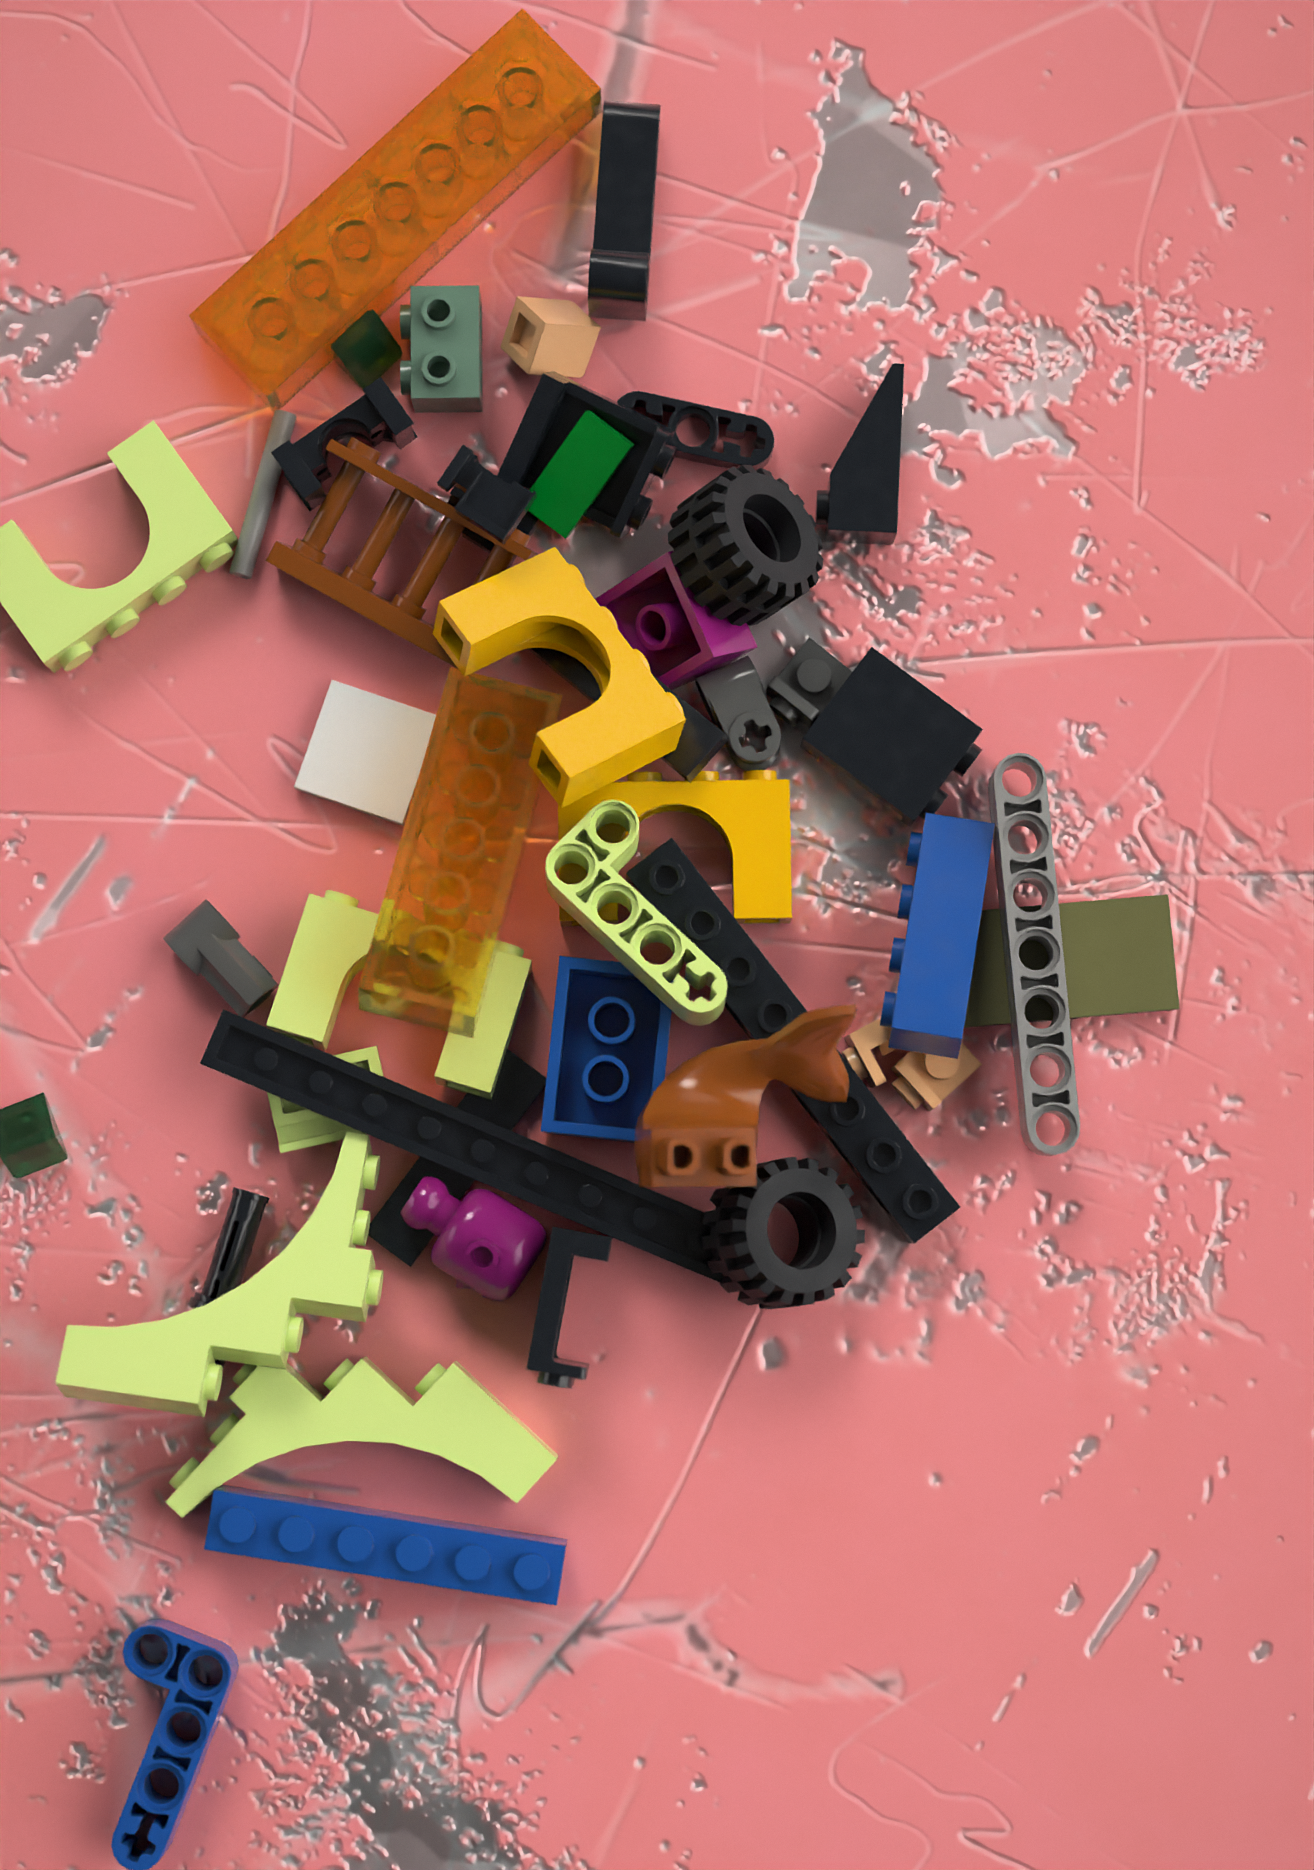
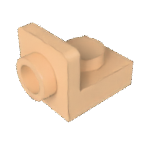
(860, 1055)
(931, 1078)

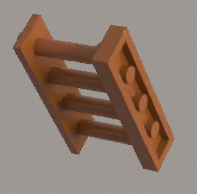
(356, 584)

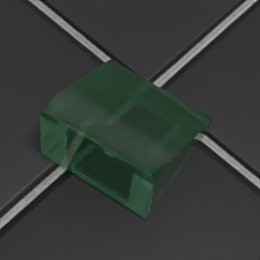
(366, 349)
(30, 1137)

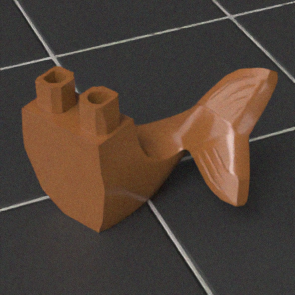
(706, 1111)

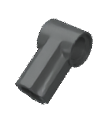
(212, 948)

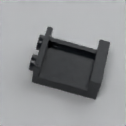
(548, 422)
(894, 737)
(552, 1301)

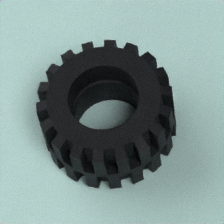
(745, 545)
(824, 1227)

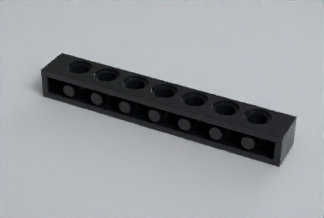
(765, 1005)

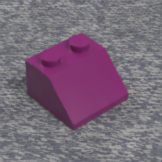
(671, 626)

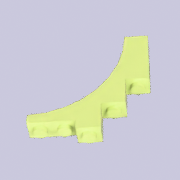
(173, 1360)
(286, 1412)

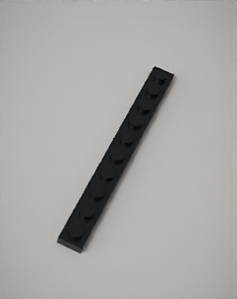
(459, 1141)

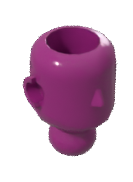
(479, 1240)

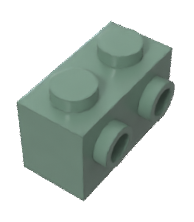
(444, 349)

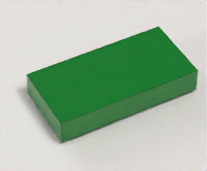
(578, 473)

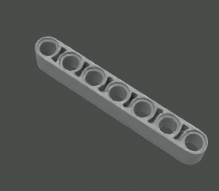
(1040, 926)

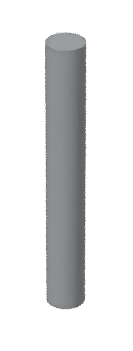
(261, 497)

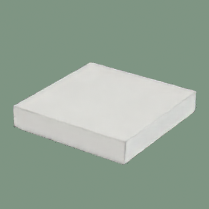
(366, 752)

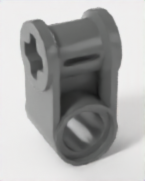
(740, 705)

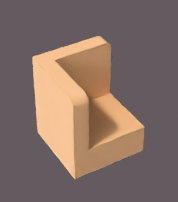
(550, 336)

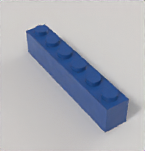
(386, 1544)

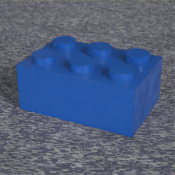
(602, 1051)

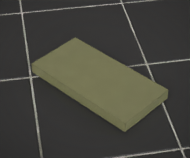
(1114, 962)

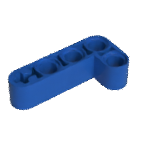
(165, 1747)

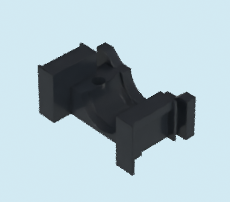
(372, 417)
(487, 501)

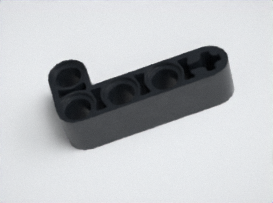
(624, 211)

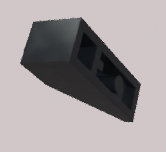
(865, 479)

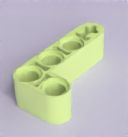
(644, 924)

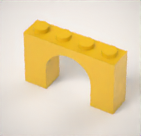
(550, 607)
(746, 813)

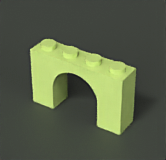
(183, 539)
(334, 948)

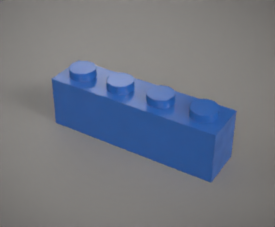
(940, 935)

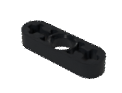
(737, 427)

